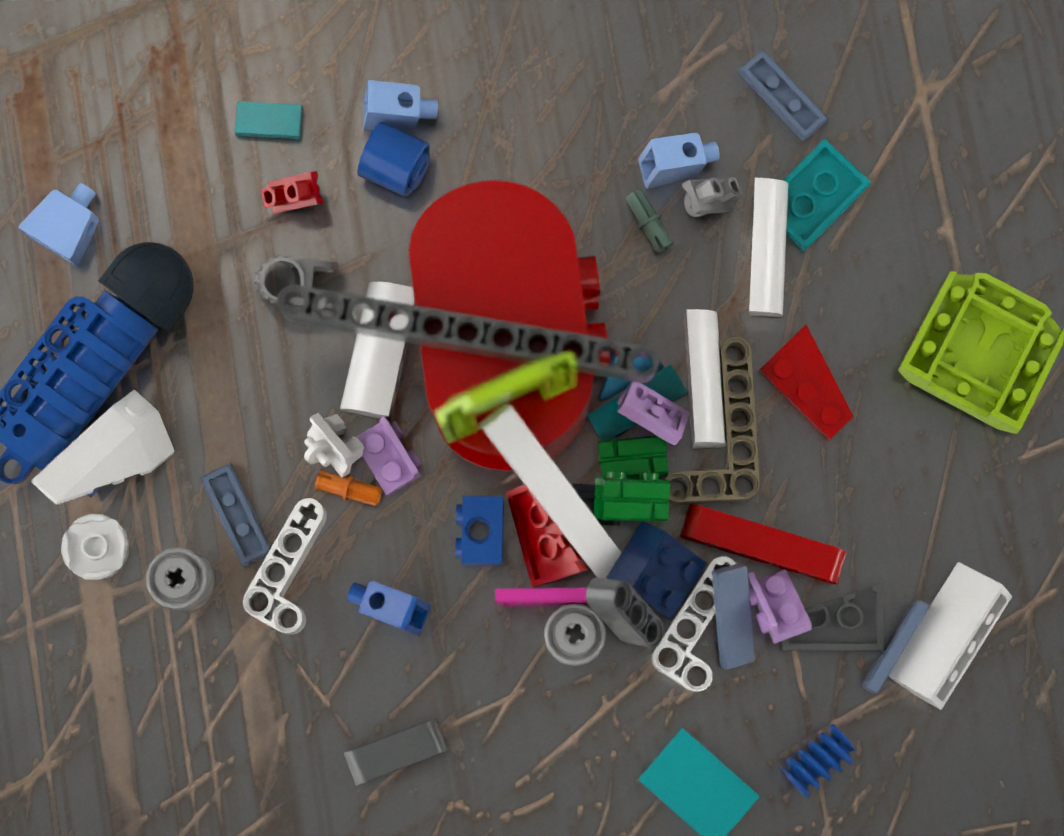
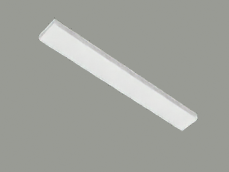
(551, 489)

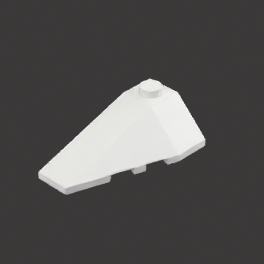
(116, 446)

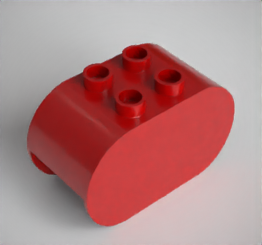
(512, 259)

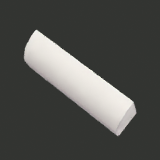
(768, 247)
(377, 361)
(704, 379)
(950, 635)

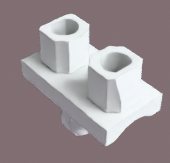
(328, 448)

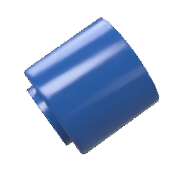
(394, 159)

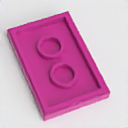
(540, 596)

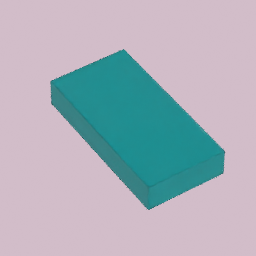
(268, 120)

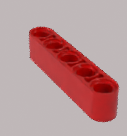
(763, 544)

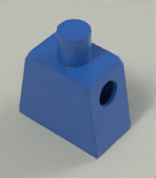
(398, 609)

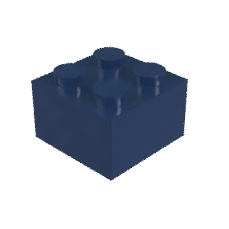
(658, 569)

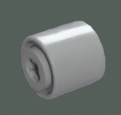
(198, 584)
(583, 650)

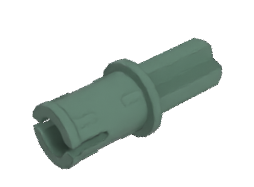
(649, 221)

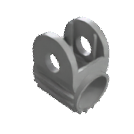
(303, 274)

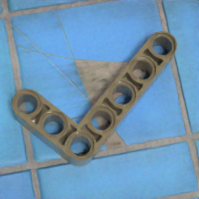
(735, 435)

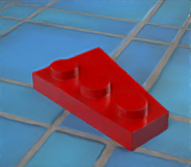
(808, 384)
(543, 545)

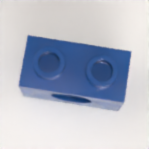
(480, 510)

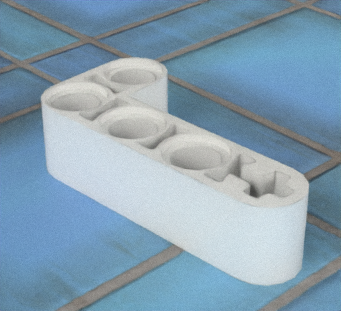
(291, 561)
(682, 646)

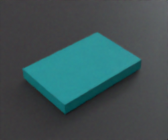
(820, 192)
(698, 786)

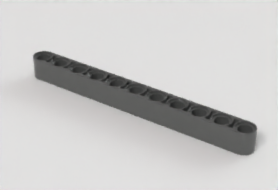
(454, 322)

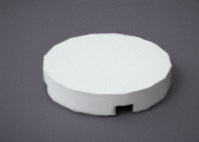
(95, 547)

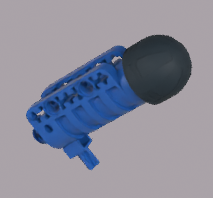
(149, 285)

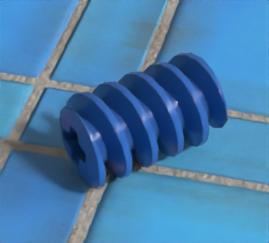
(819, 760)

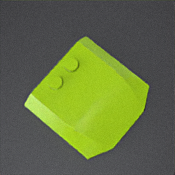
(984, 349)
(548, 373)

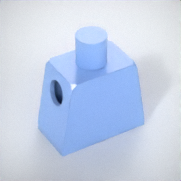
(395, 105)
(675, 159)
(63, 223)

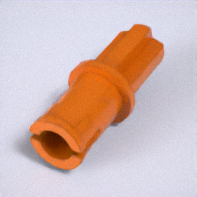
(348, 488)

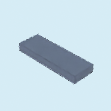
(783, 95)
(236, 515)
(733, 616)
(895, 646)

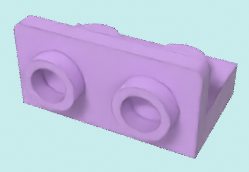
(653, 412)
(387, 456)
(778, 606)

